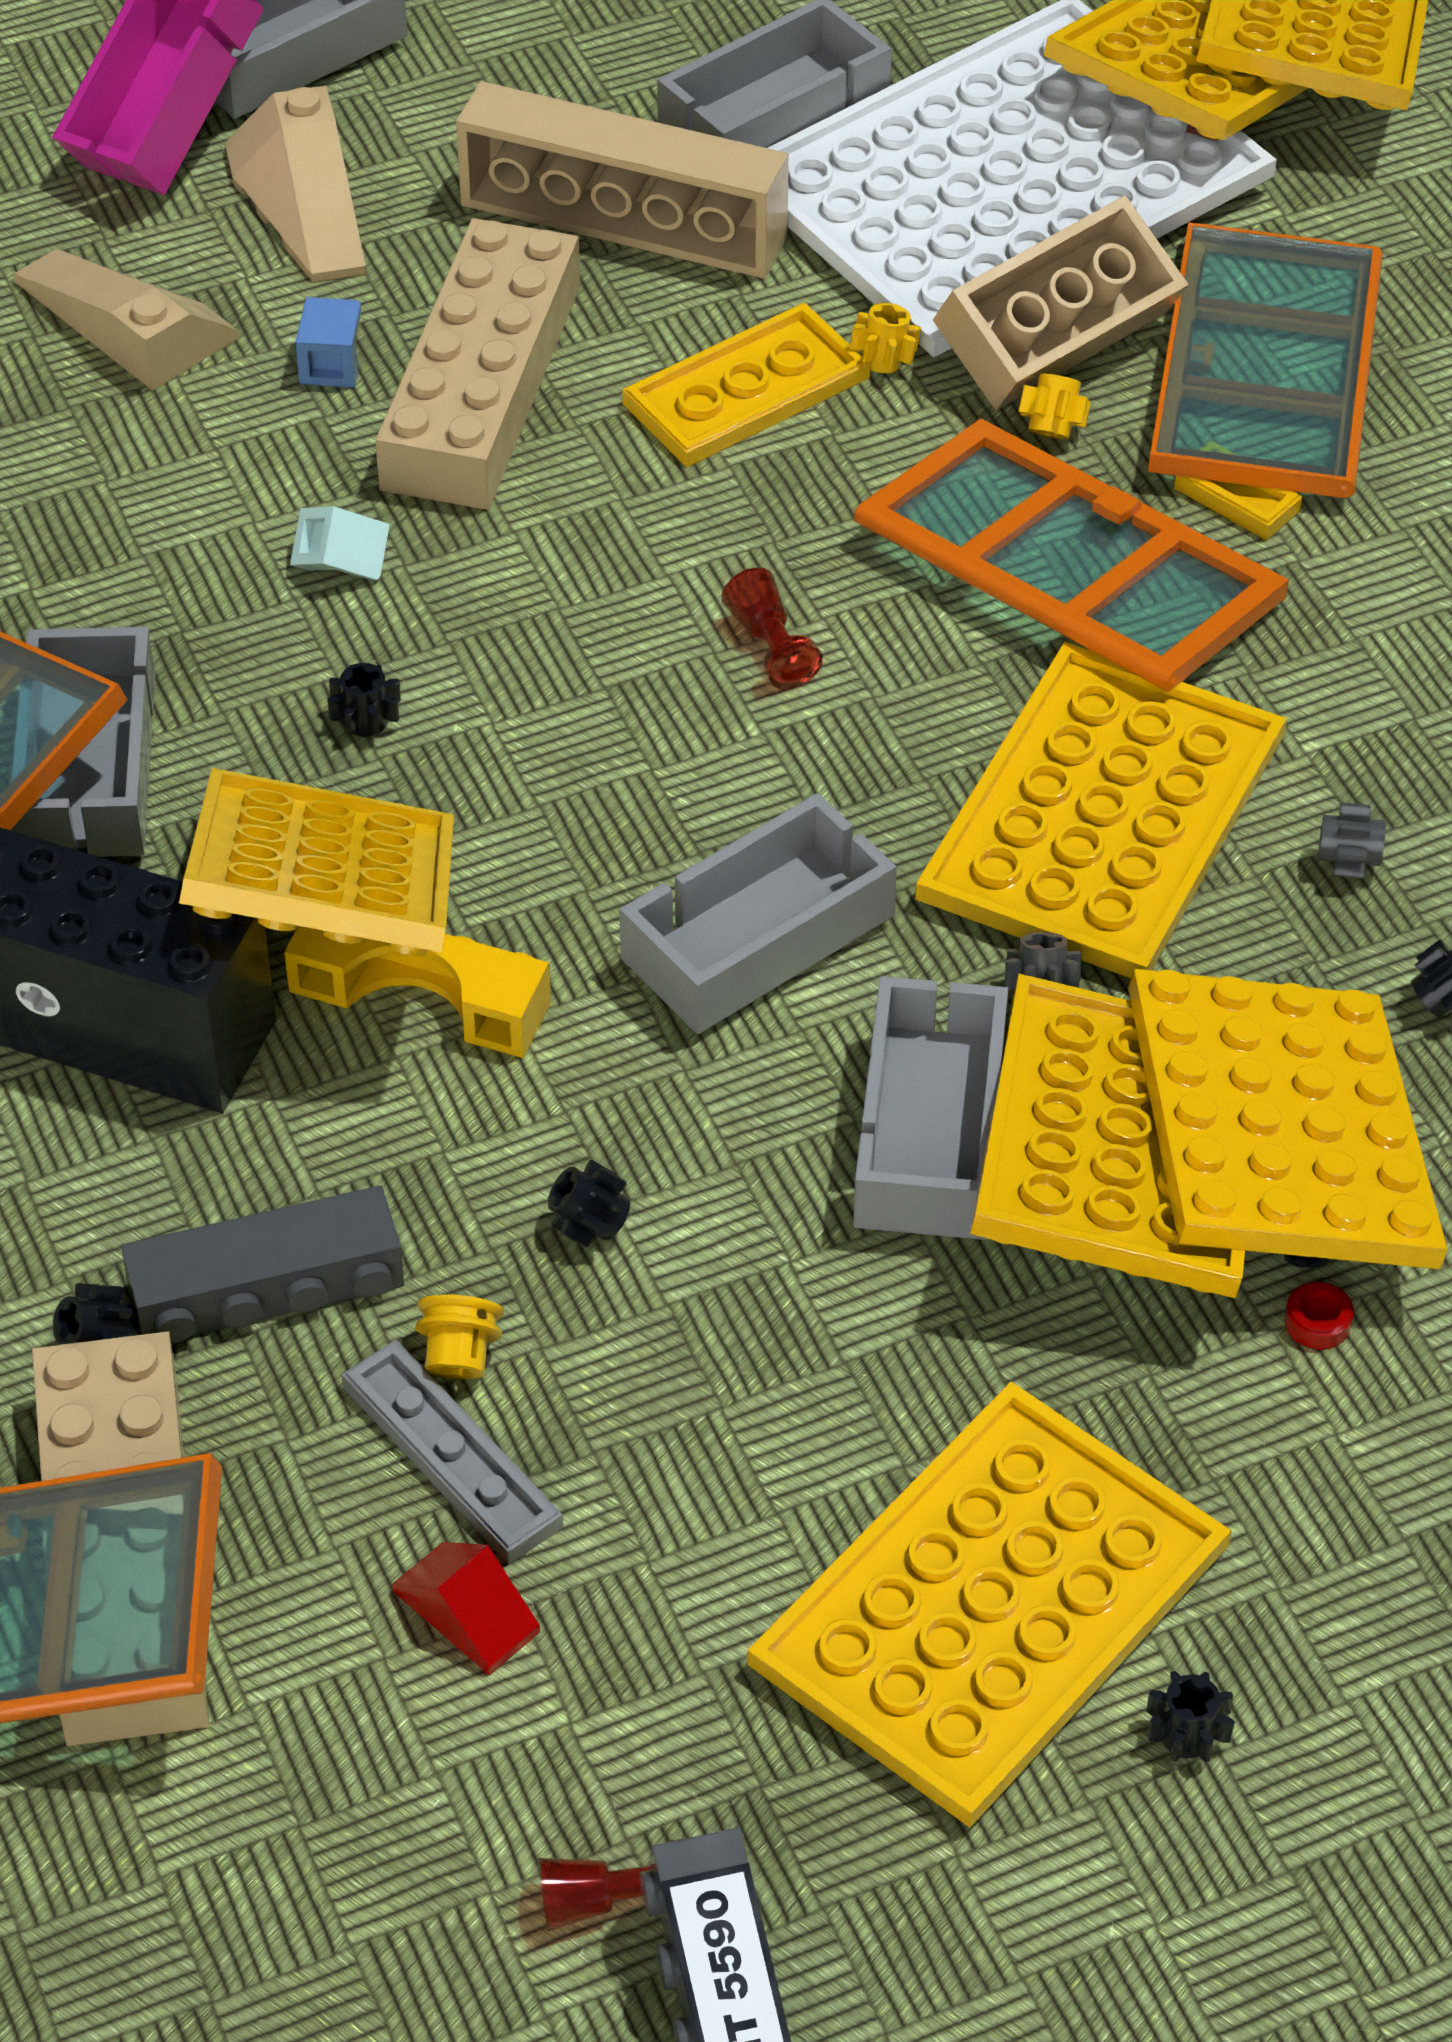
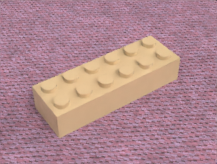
(623, 179)
(478, 364)
(102, 1411)

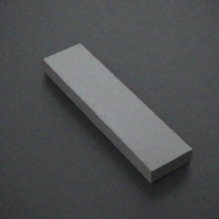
(452, 1452)

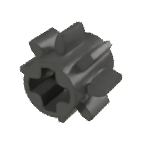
(1352, 840)
(1043, 957)

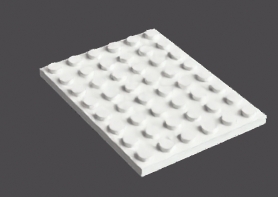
(989, 161)

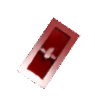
(469, 1602)

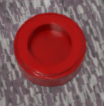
(1319, 1315)

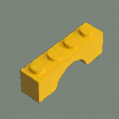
(493, 989)

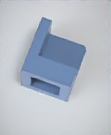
(328, 342)

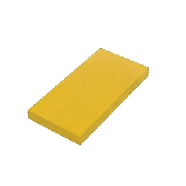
(745, 384)

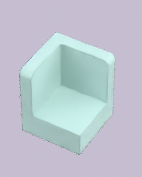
(339, 541)

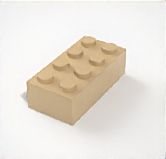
(1060, 301)

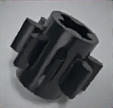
(364, 699)
(1435, 980)
(588, 1203)
(94, 1315)
(1190, 1716)

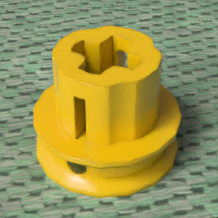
(458, 1334)

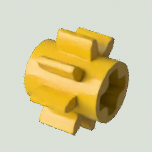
(885, 337)
(1054, 406)

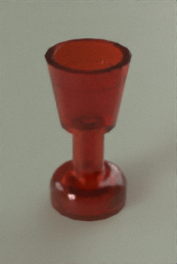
(757, 605)
(583, 1889)

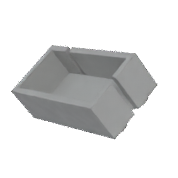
(305, 42)
(777, 77)
(105, 789)
(757, 913)
(928, 1107)

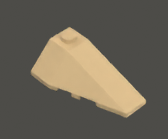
(298, 180)
(130, 320)

